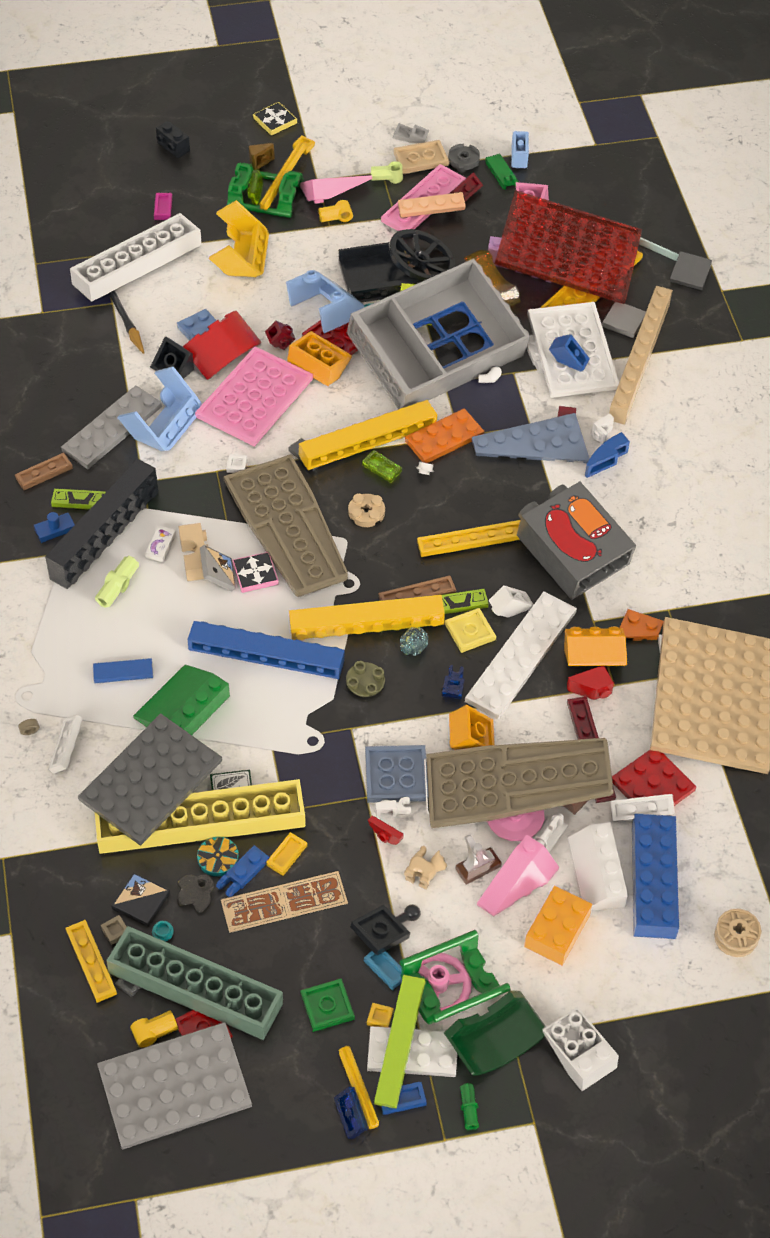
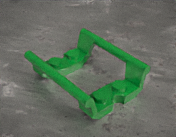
(286, 189)
(473, 963)

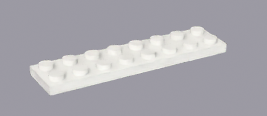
(520, 655)

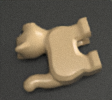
(424, 869)

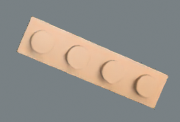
(431, 204)

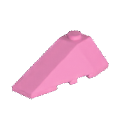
(522, 873)

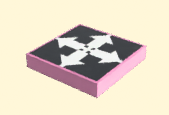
(255, 572)

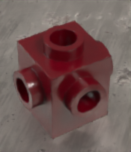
(280, 335)

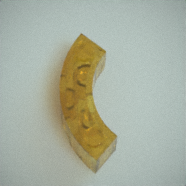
(508, 292)

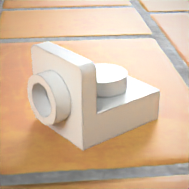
(602, 428)

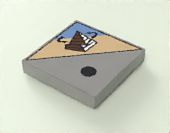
(217, 568)

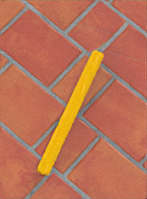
(287, 167)

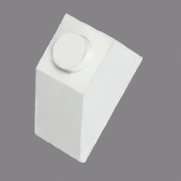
(510, 602)

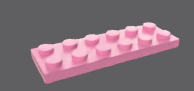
(438, 182)

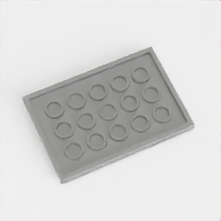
(174, 1085)

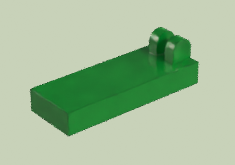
(501, 171)

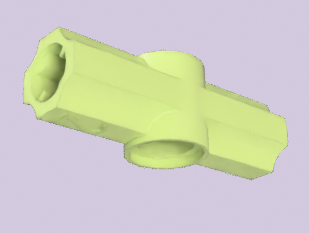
(117, 581)

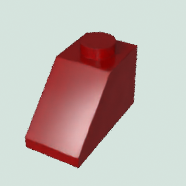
(591, 683)

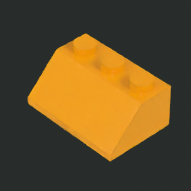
(318, 357)
(595, 646)

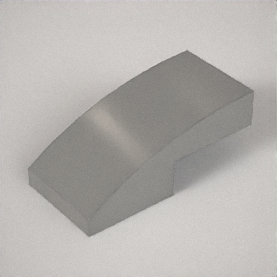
(415, 135)

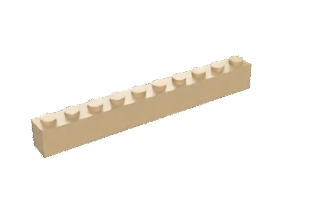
(640, 355)

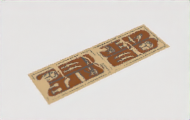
(284, 901)

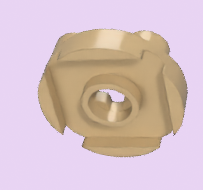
(362, 501)

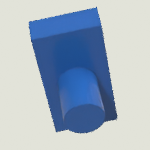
(53, 526)

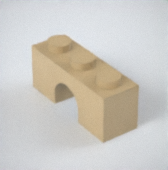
(191, 539)

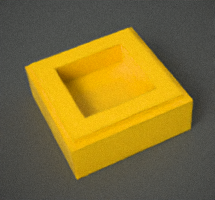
(309, 144)
(380, 1015)

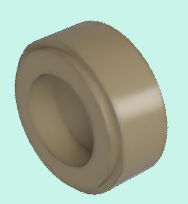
(28, 727)

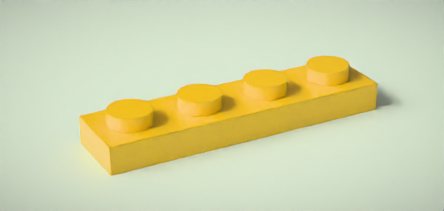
(91, 961)

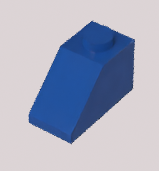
(569, 352)

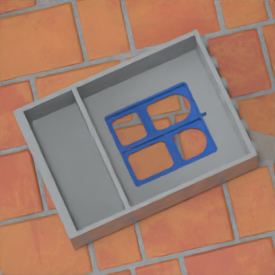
(402, 359)

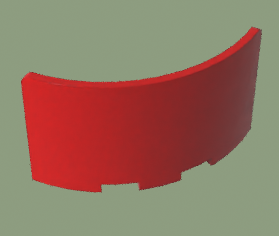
(221, 344)

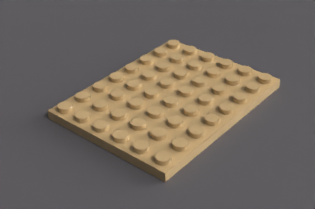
(713, 696)

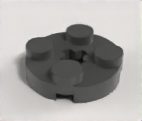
(462, 164)

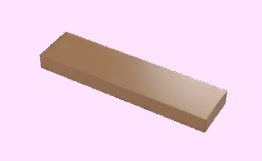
(428, 588)

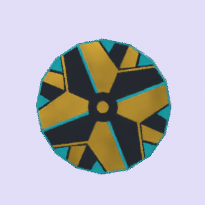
(217, 856)

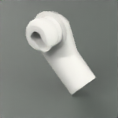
(491, 377)

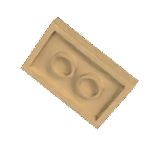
(421, 156)

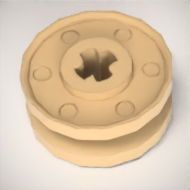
(737, 921)

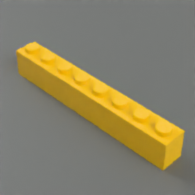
(366, 434)
(366, 617)

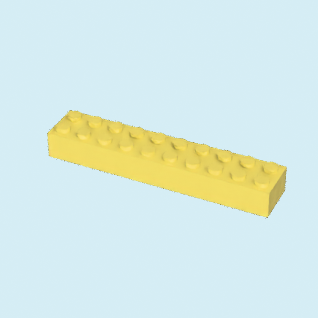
(218, 815)

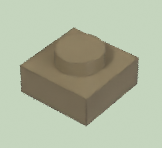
(114, 929)

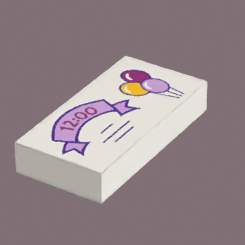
(160, 543)

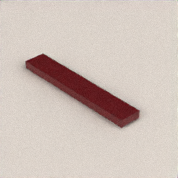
(585, 727)

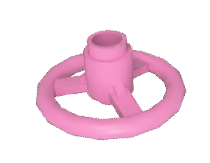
(440, 979)

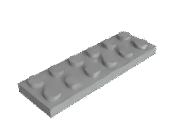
(107, 430)

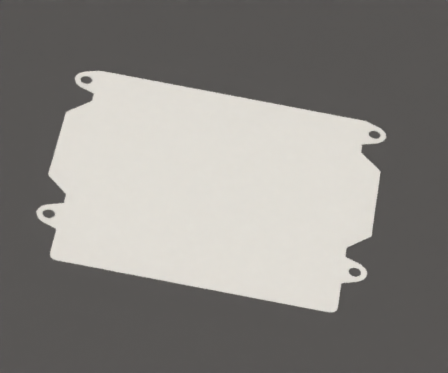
(154, 621)

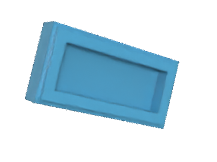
(385, 968)

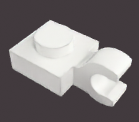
(389, 809)

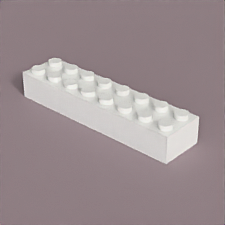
(135, 257)

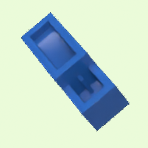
(607, 454)

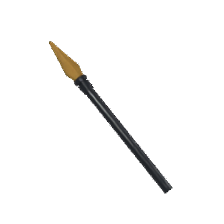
(130, 328)

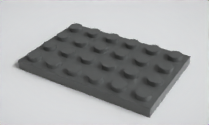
(150, 779)

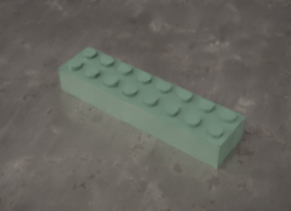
(195, 982)

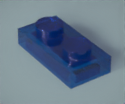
(351, 1112)

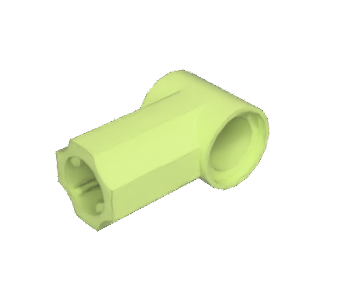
(392, 172)

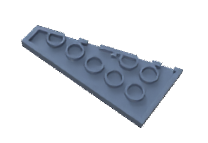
(542, 440)

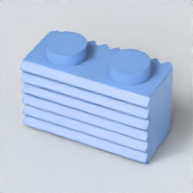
(520, 149)

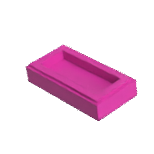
(163, 206)

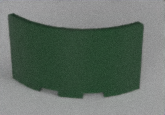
(497, 1036)

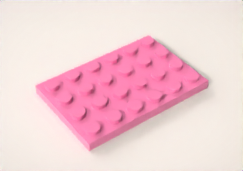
(254, 396)

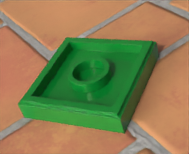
(327, 1005)

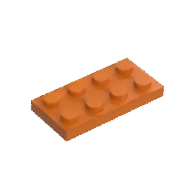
(444, 436)

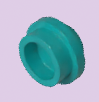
(163, 931)

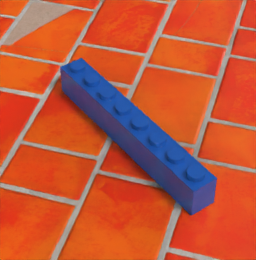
(266, 649)

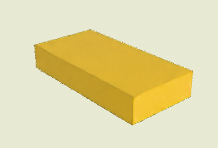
(286, 854)

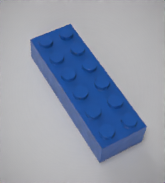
(655, 876)

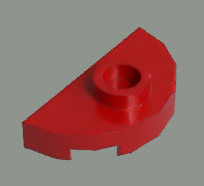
(385, 832)

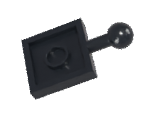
(383, 930)

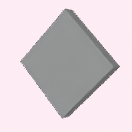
(624, 319)

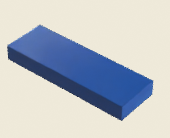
(122, 670)

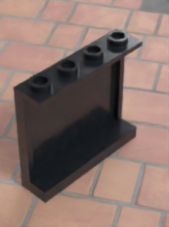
(371, 272)

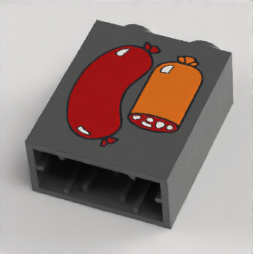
(574, 539)

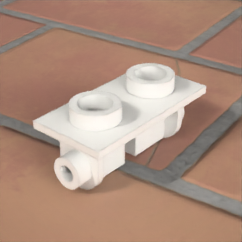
(551, 831)

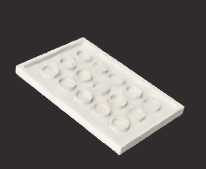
(585, 326)

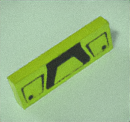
(75, 498)
(465, 601)

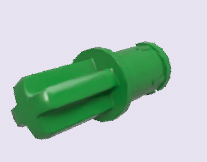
(469, 1106)

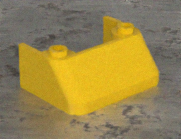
(250, 244)

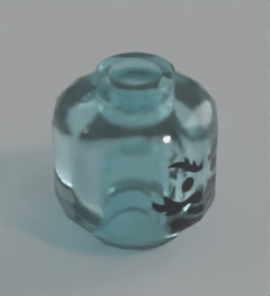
(414, 641)

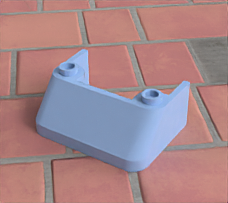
(314, 283)
(173, 420)

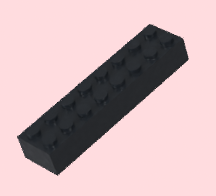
(102, 524)

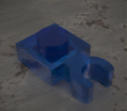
(453, 684)

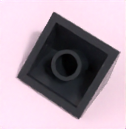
(173, 355)

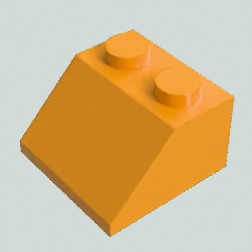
(470, 729)

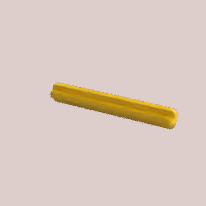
(356, 1081)

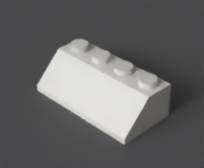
(598, 867)

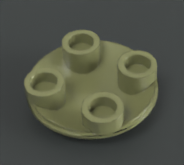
(365, 679)

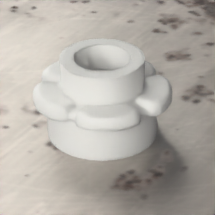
(425, 468)

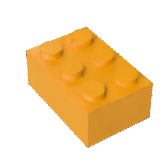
(558, 925)

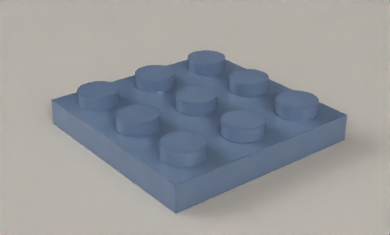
(395, 773)

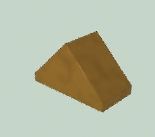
(261, 154)

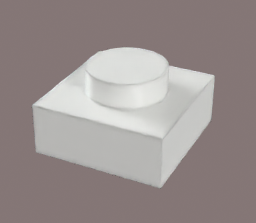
(236, 463)

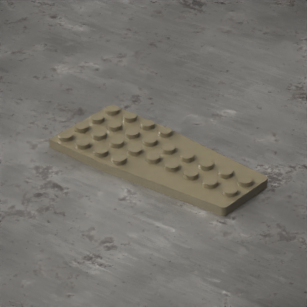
(288, 524)
(515, 779)

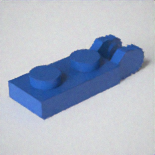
(243, 871)

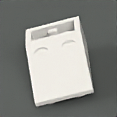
(581, 1048)

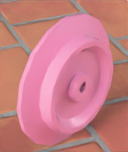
(518, 826)

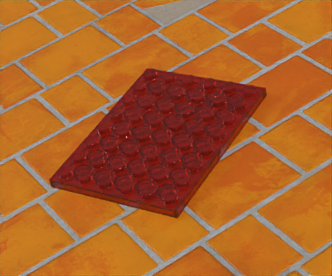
(568, 247)

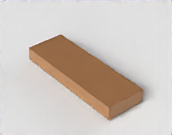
(43, 471)

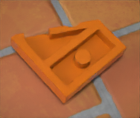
(641, 626)

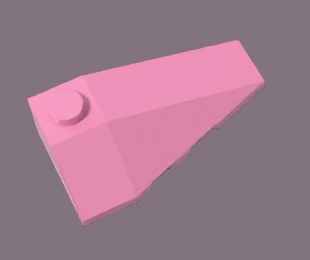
(321, 189)

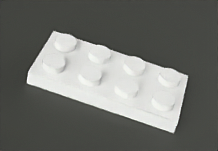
(428, 1055)

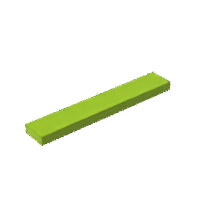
(399, 1042)

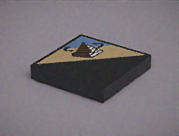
(140, 899)

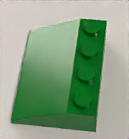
(186, 699)

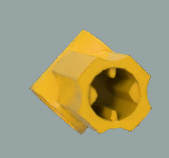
(340, 211)
(149, 1030)

